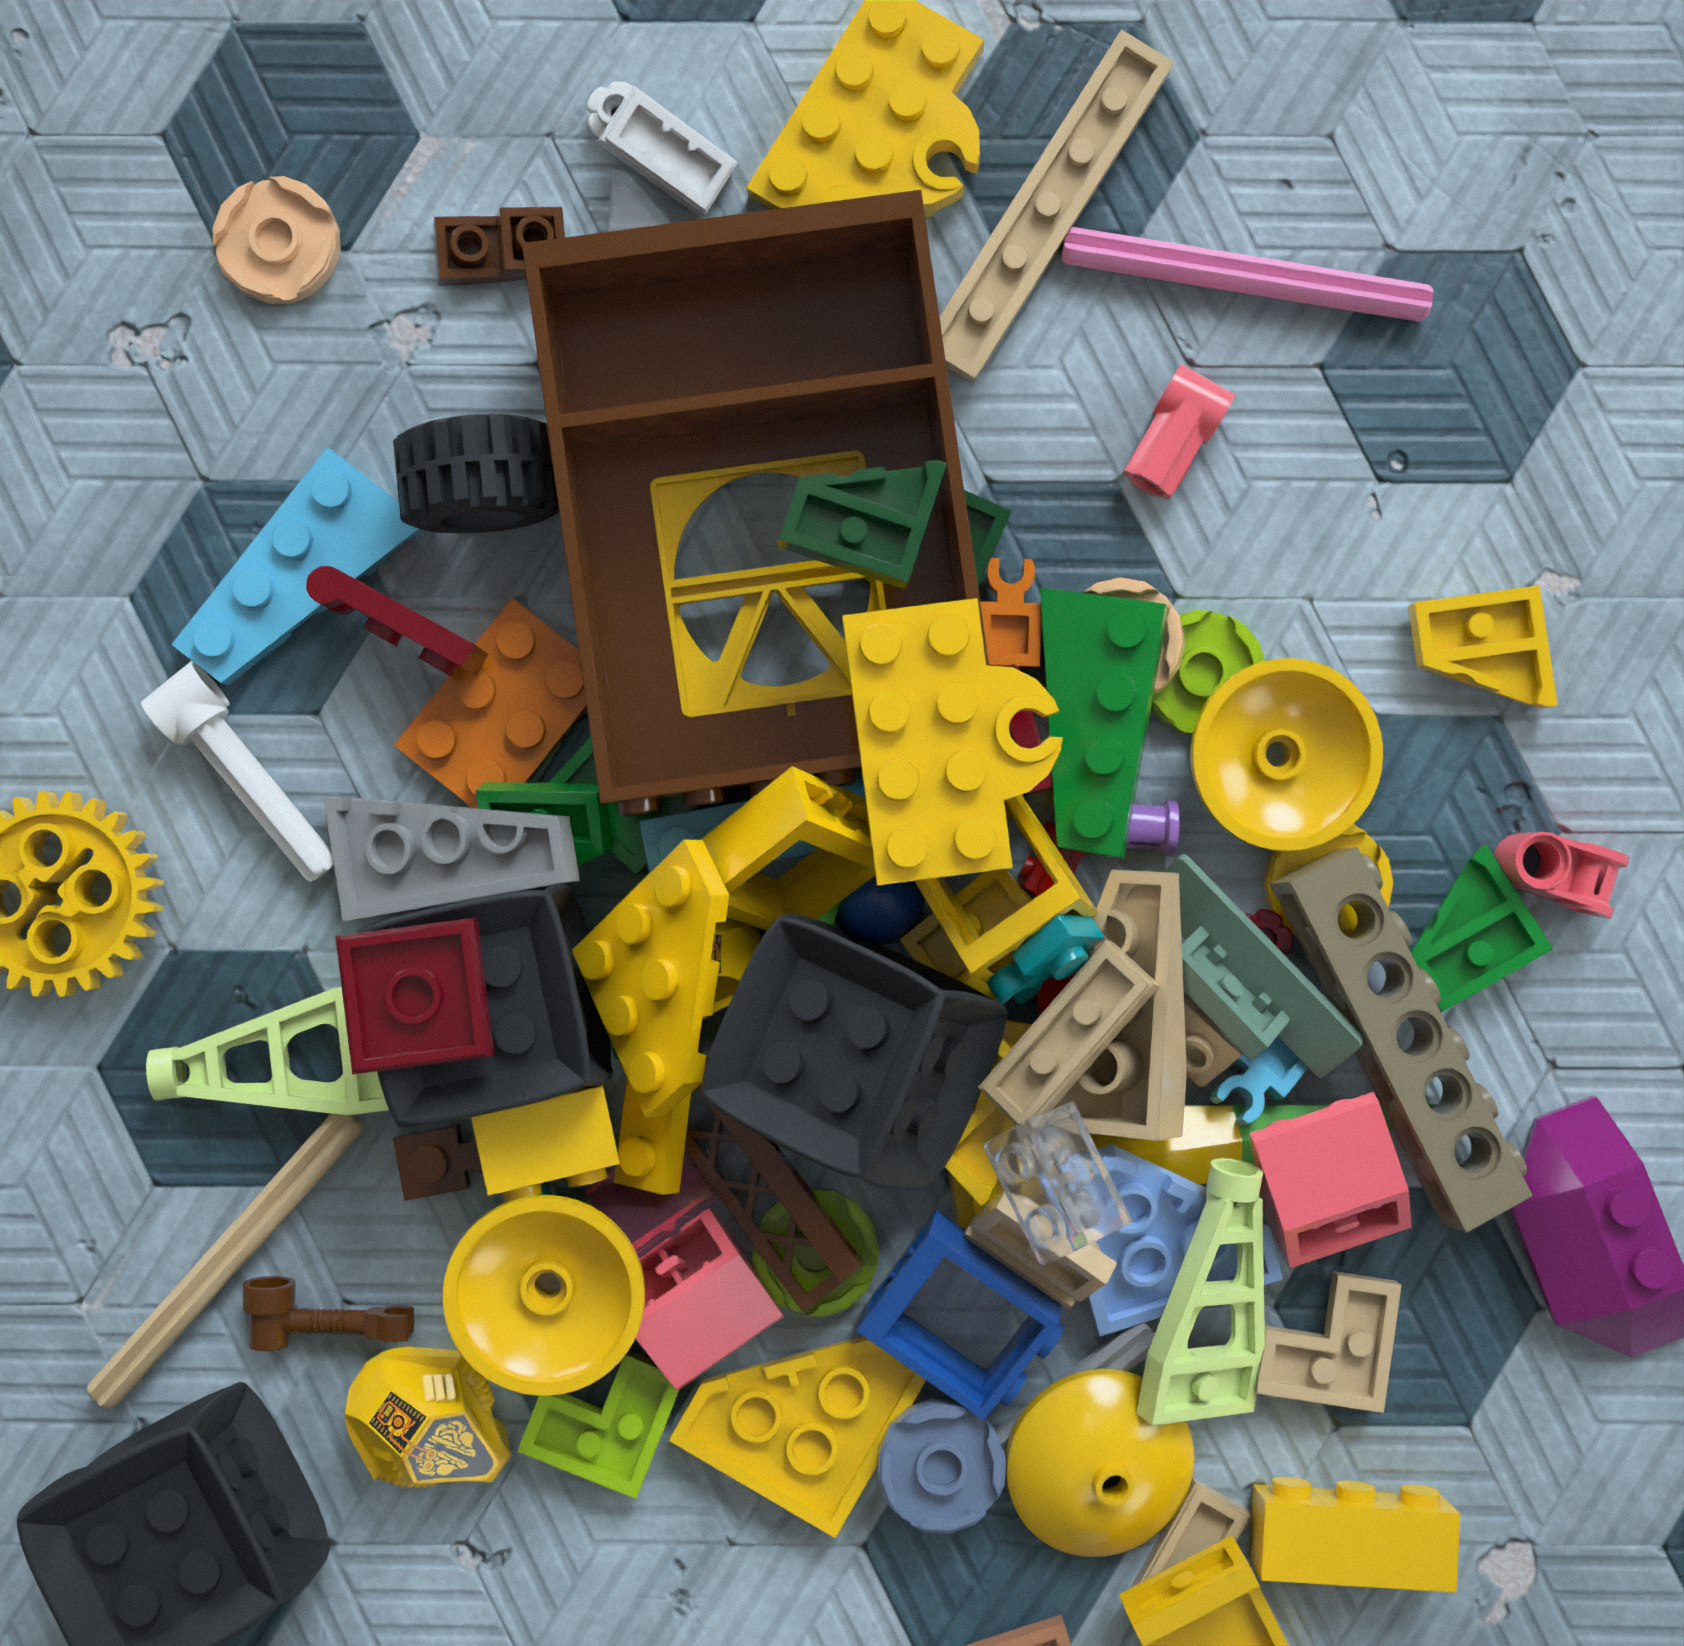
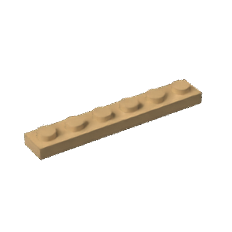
(1050, 202)

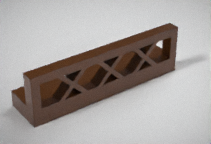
(794, 1195)

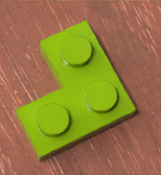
(608, 1443)

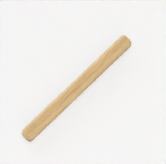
(224, 1259)

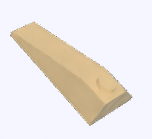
(1141, 1076)

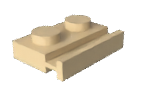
(1064, 1280)

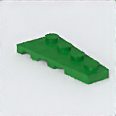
(1103, 680)

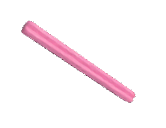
(1247, 274)

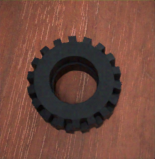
(475, 474)

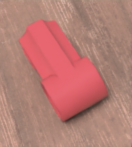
(1182, 422)

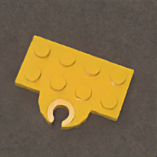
(878, 114)
(939, 740)

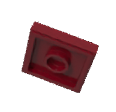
(414, 996)

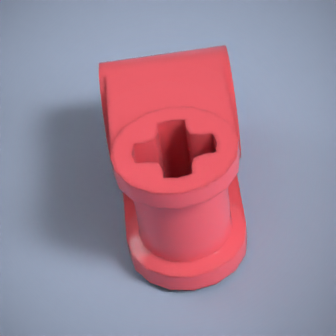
(1570, 872)

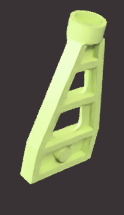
(208, 1074)
(1221, 1378)

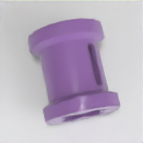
(1155, 827)

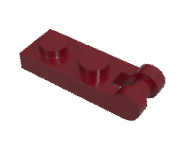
(393, 621)

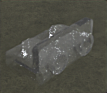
(1057, 1183)

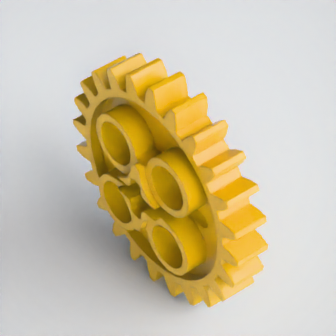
(96, 930)

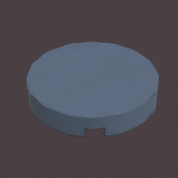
(940, 1466)

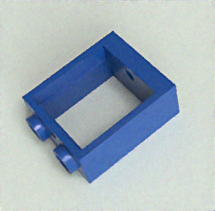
(933, 1358)

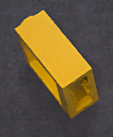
(772, 821)
(994, 949)

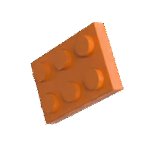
(507, 715)

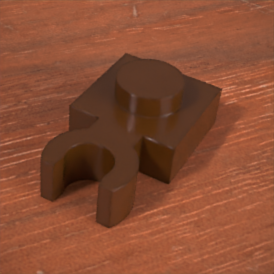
(435, 1161)

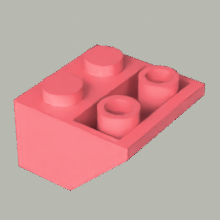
(1331, 1180)
(701, 1300)

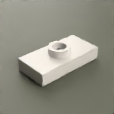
(667, 152)

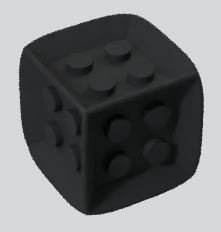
(539, 1012)
(852, 1054)
(177, 1530)

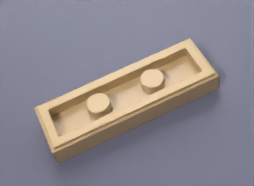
(1069, 1034)

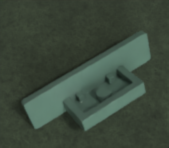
(1250, 983)

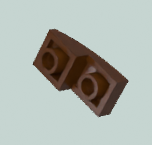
(490, 247)

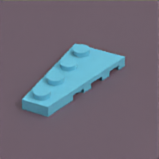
(326, 520)

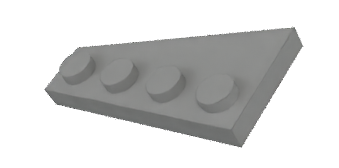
(429, 855)

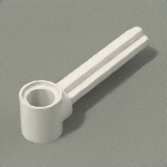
(193, 711)

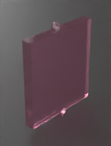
(650, 1216)

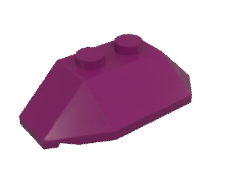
(1598, 1233)

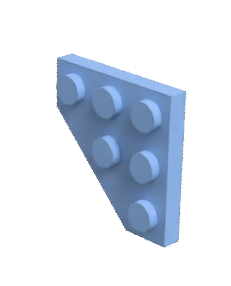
(1154, 1246)

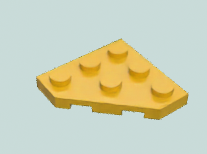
(656, 974)
(801, 1425)

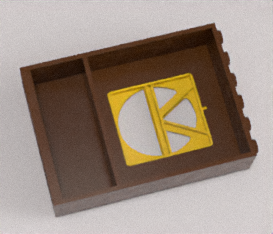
(714, 359)

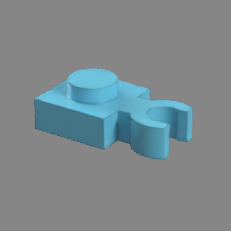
(1271, 1072)

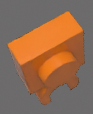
(1009, 623)

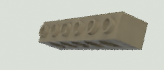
(1494, 1171)

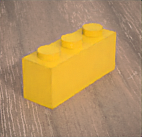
(1354, 1535)

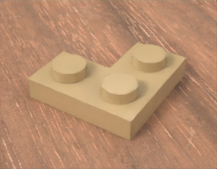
(1345, 1363)

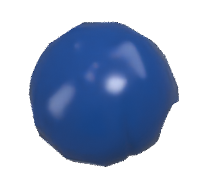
(881, 911)

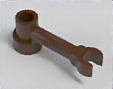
(275, 1316)

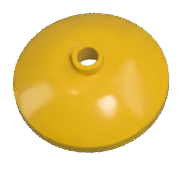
(1327, 763)
(535, 1336)
(1077, 1439)

